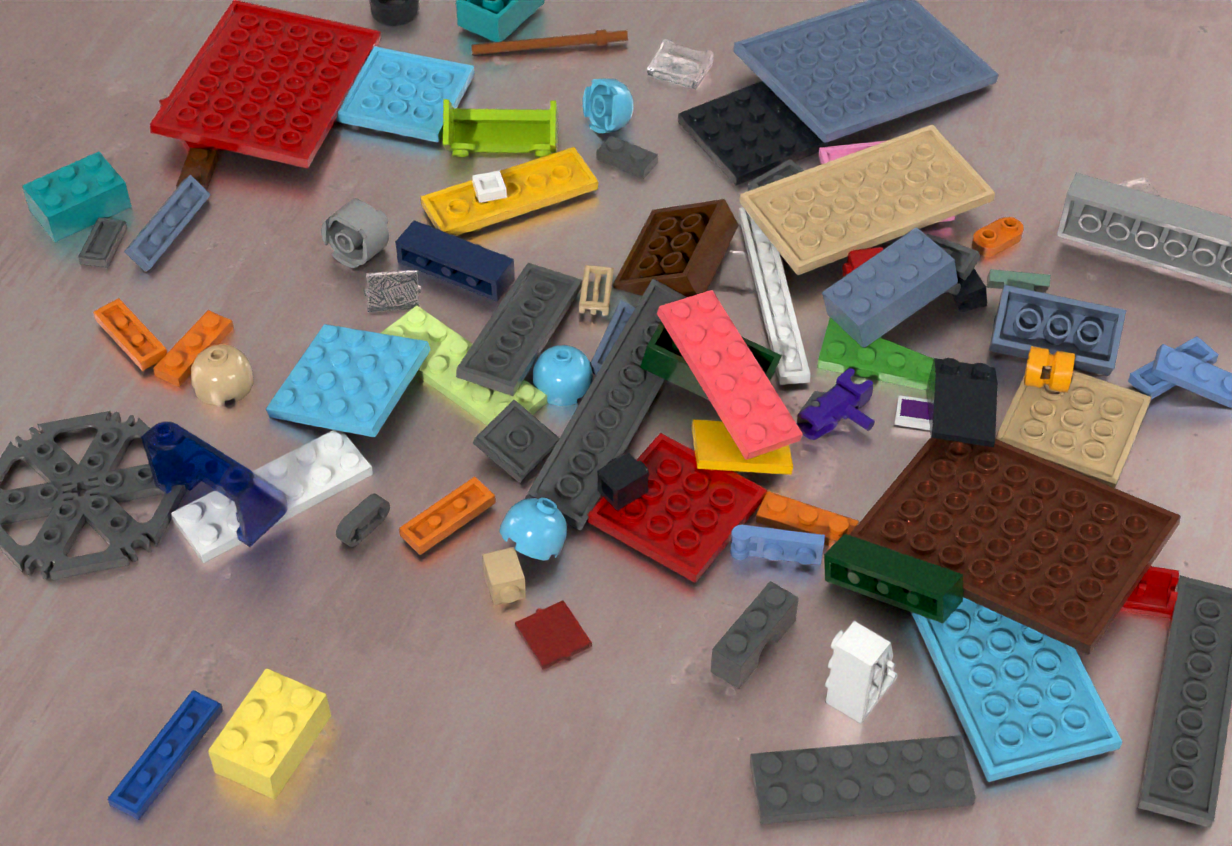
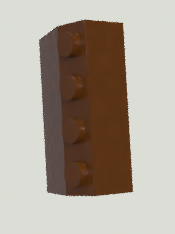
(679, 248)

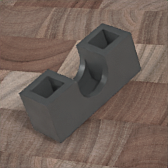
(765, 618)

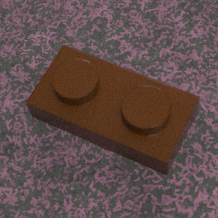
(200, 165)

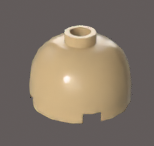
(221, 375)

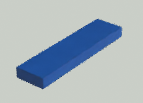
(165, 755)

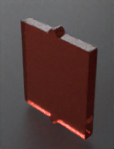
(553, 634)

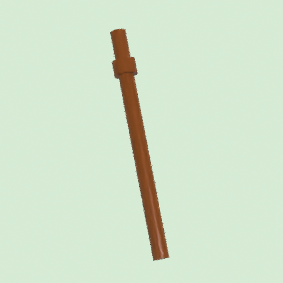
(600, 37)

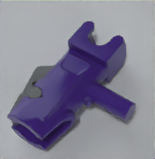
(841, 401)

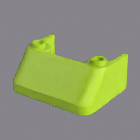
(500, 130)

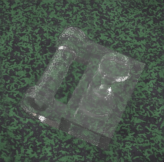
(677, 69)

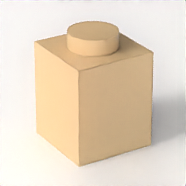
(504, 576)

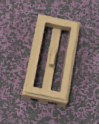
(594, 305)

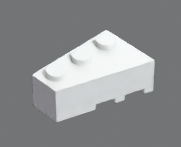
(859, 671)

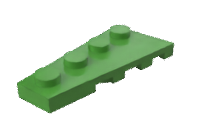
(878, 361)

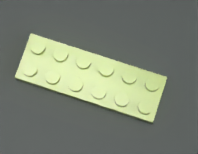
(442, 362)

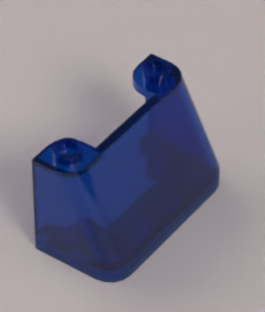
(186, 460)

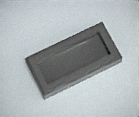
(102, 242)

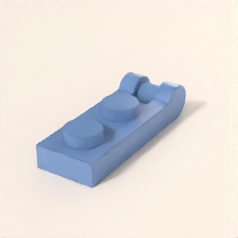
(776, 544)

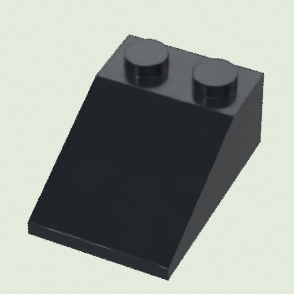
(962, 402)

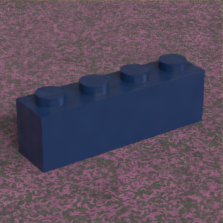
(455, 260)

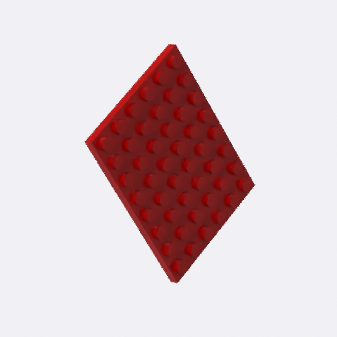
(266, 83)

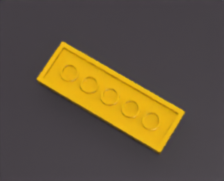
(527, 189)

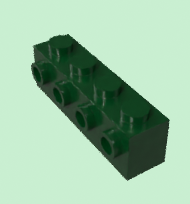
(894, 578)

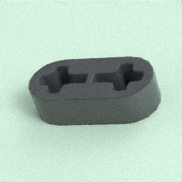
(362, 520)

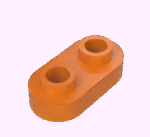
(997, 236)

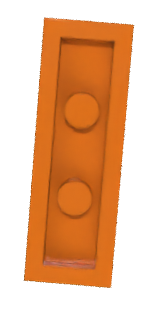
(206, 332)
(130, 334)
(447, 515)
(797, 516)

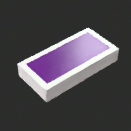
(912, 412)

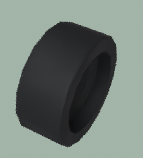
(395, 14)

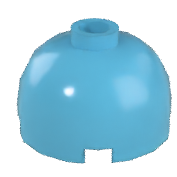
(607, 105)
(562, 374)
(535, 527)

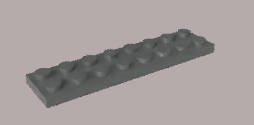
(1191, 706)

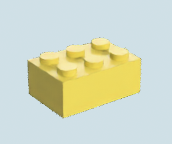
(270, 733)

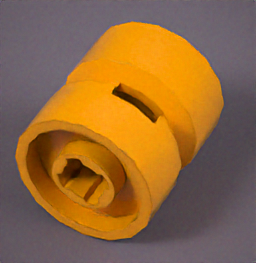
(1060, 371)

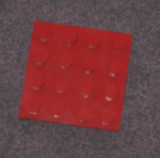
(685, 512)

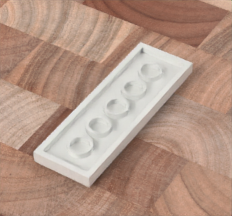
(304, 476)

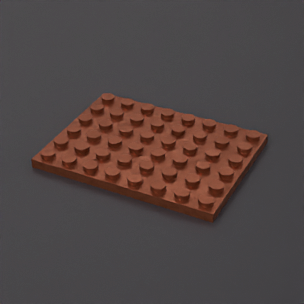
(1022, 534)

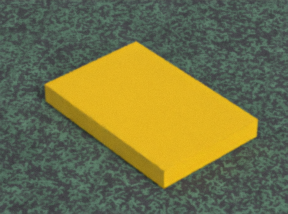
(718, 451)

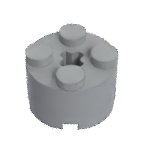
(356, 233)

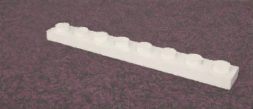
(775, 303)

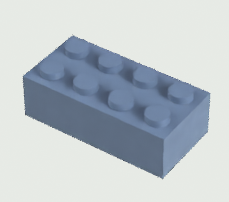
(890, 287)
(1058, 324)

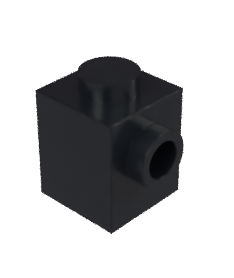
(622, 480)

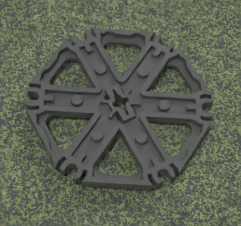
(69, 511)

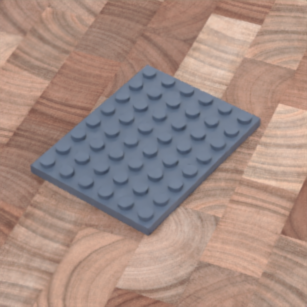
(864, 65)

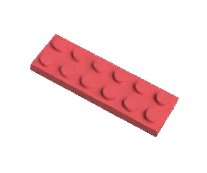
(729, 374)

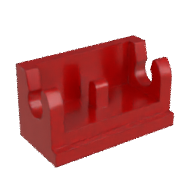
(1154, 593)

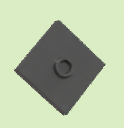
(516, 441)

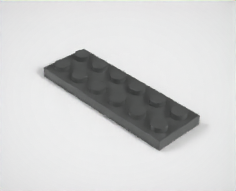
(519, 329)
(861, 779)

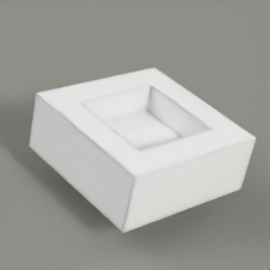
(489, 186)

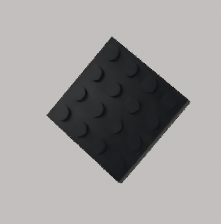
(749, 132)

